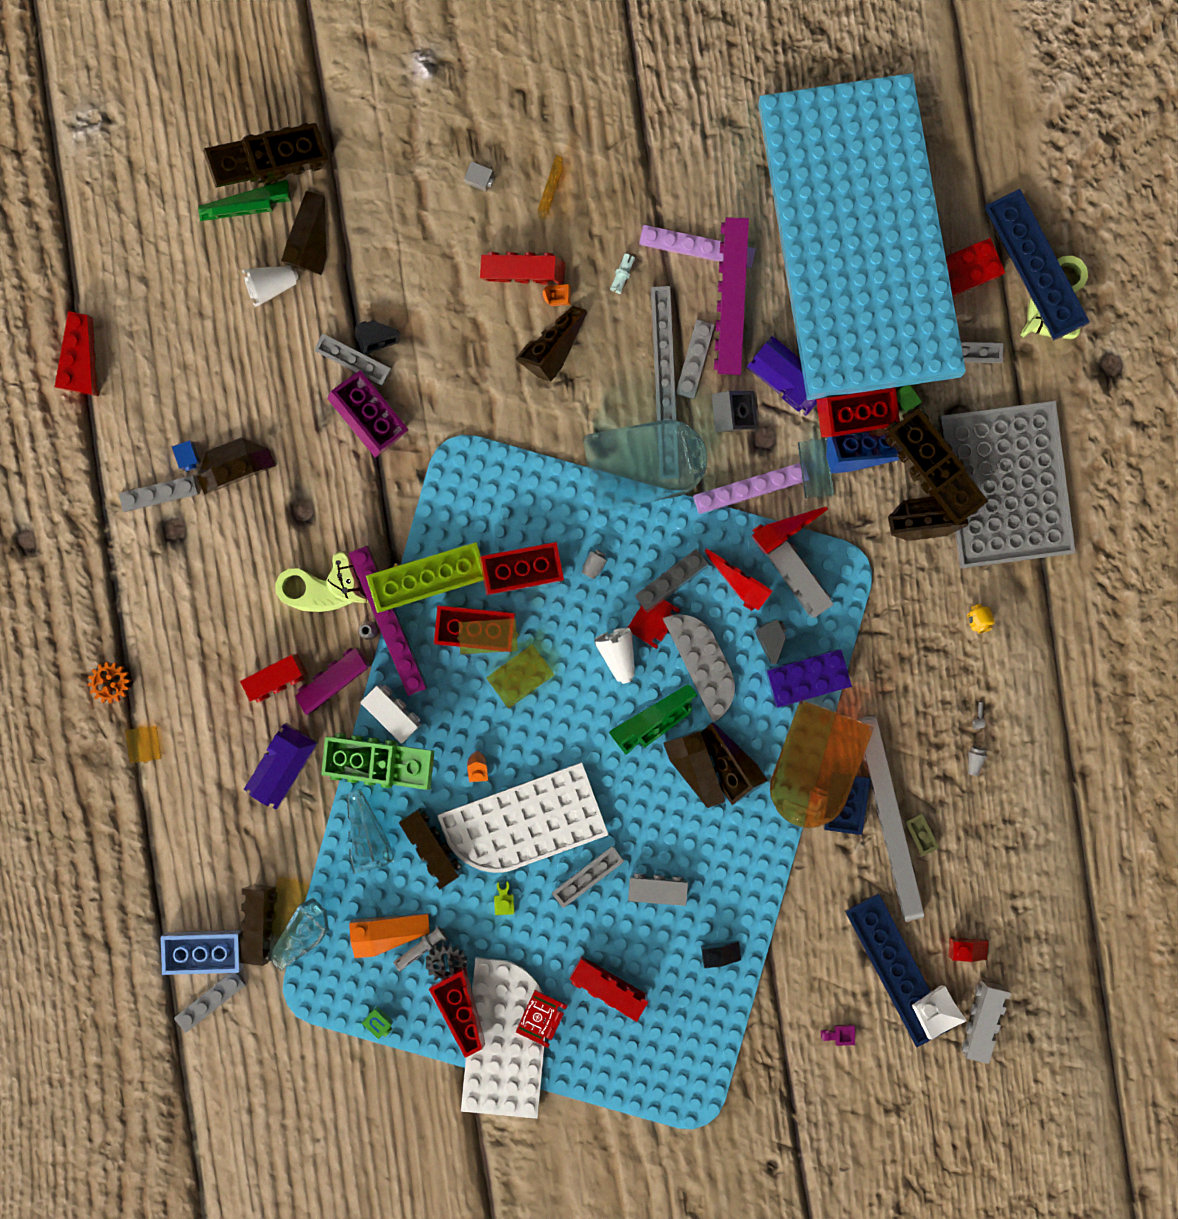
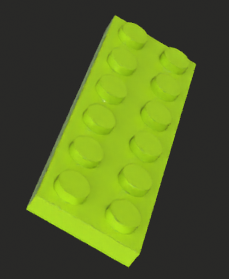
(425, 577)

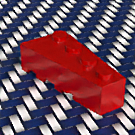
(522, 268)
(77, 356)
(609, 988)
(459, 1010)

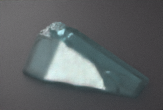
(369, 843)
(301, 934)

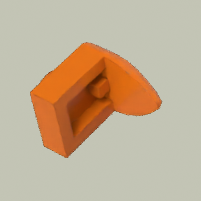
(557, 295)
(477, 767)

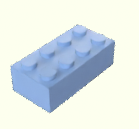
(201, 952)

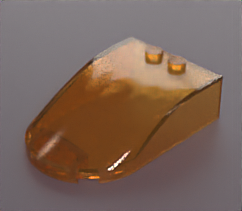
(817, 765)

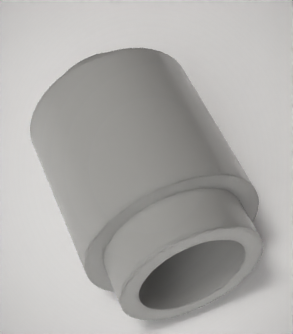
(594, 564)

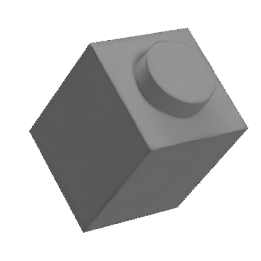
(479, 176)

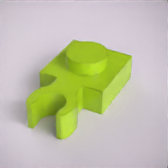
(504, 902)

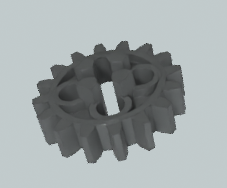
(437, 956)

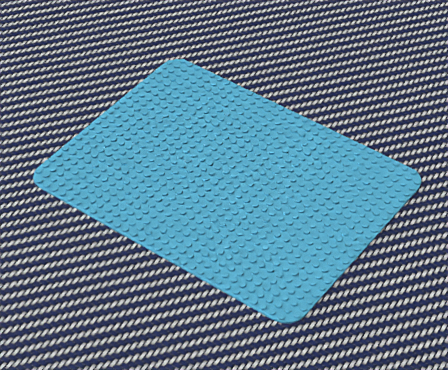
(735, 857)

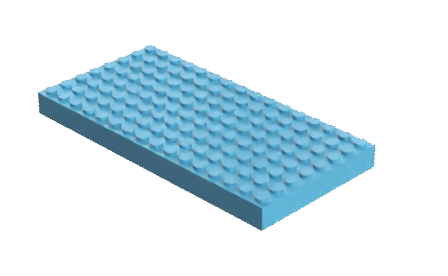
(860, 237)

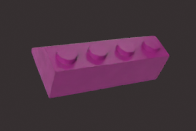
(367, 413)
(332, 681)

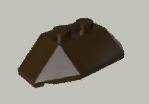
(232, 464)
(921, 520)

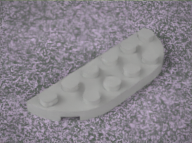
(704, 662)

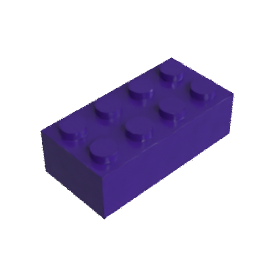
(808, 678)

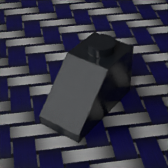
(375, 336)
(720, 954)

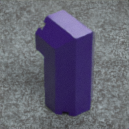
(783, 373)
(280, 766)

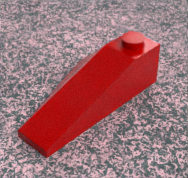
(775, 533)
(746, 587)

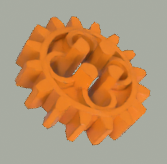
(112, 672)

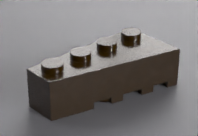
(430, 847)

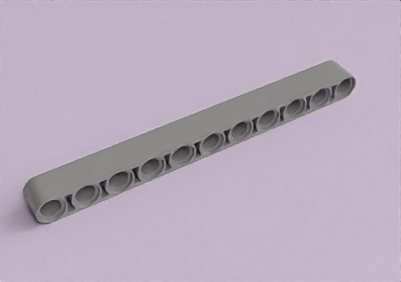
(891, 824)

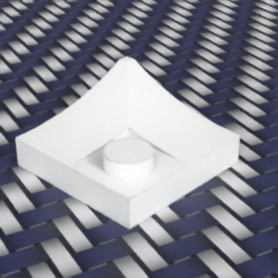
(938, 1012)

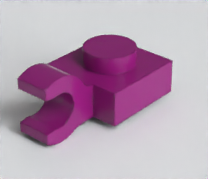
(843, 1035)

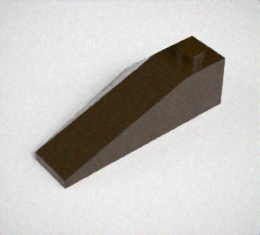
(307, 238)
(549, 352)
(693, 762)
(736, 769)

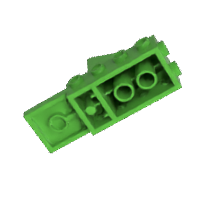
(377, 762)

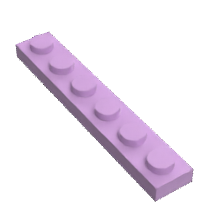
(686, 244)
(748, 488)

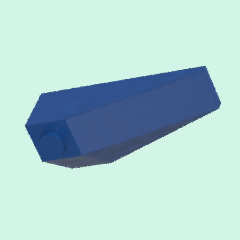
(858, 452)

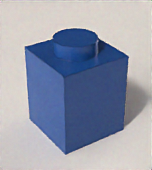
(186, 455)

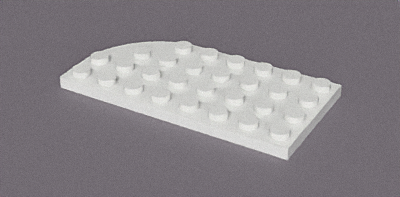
(525, 822)
(508, 1069)

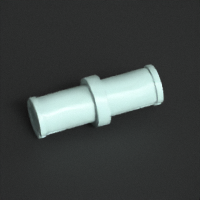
(622, 273)

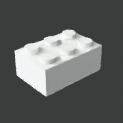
(391, 713)

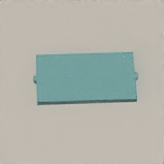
(815, 468)

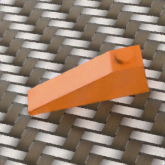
(380, 934)

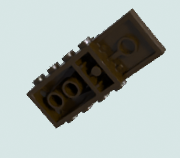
(267, 156)
(934, 464)

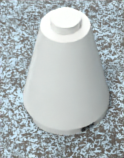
(269, 282)
(618, 653)

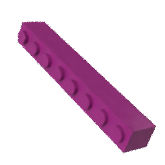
(732, 296)
(390, 627)

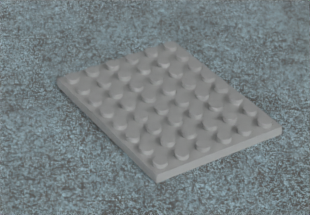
(1021, 472)

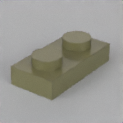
(921, 834)

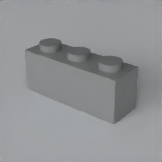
(657, 889)

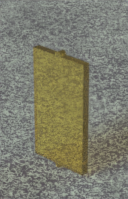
(488, 636)
(290, 896)

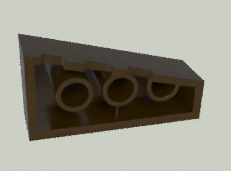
(257, 924)

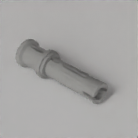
(424, 946)

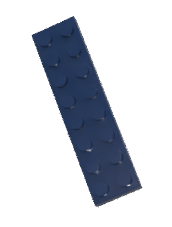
(1036, 265)
(891, 961)

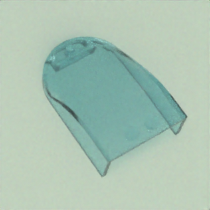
(643, 463)

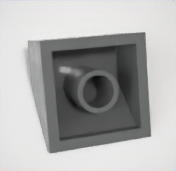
(734, 411)
(771, 638)

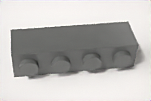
(671, 580)

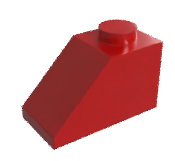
(967, 949)

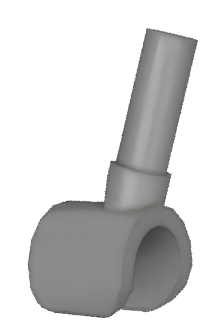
(980, 722)

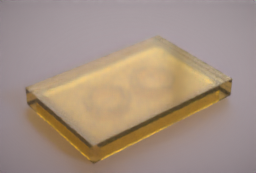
(550, 187)
(520, 676)

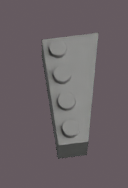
(799, 579)
(984, 1021)

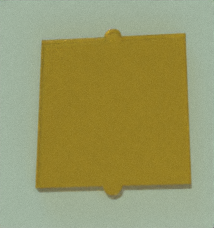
(143, 744)

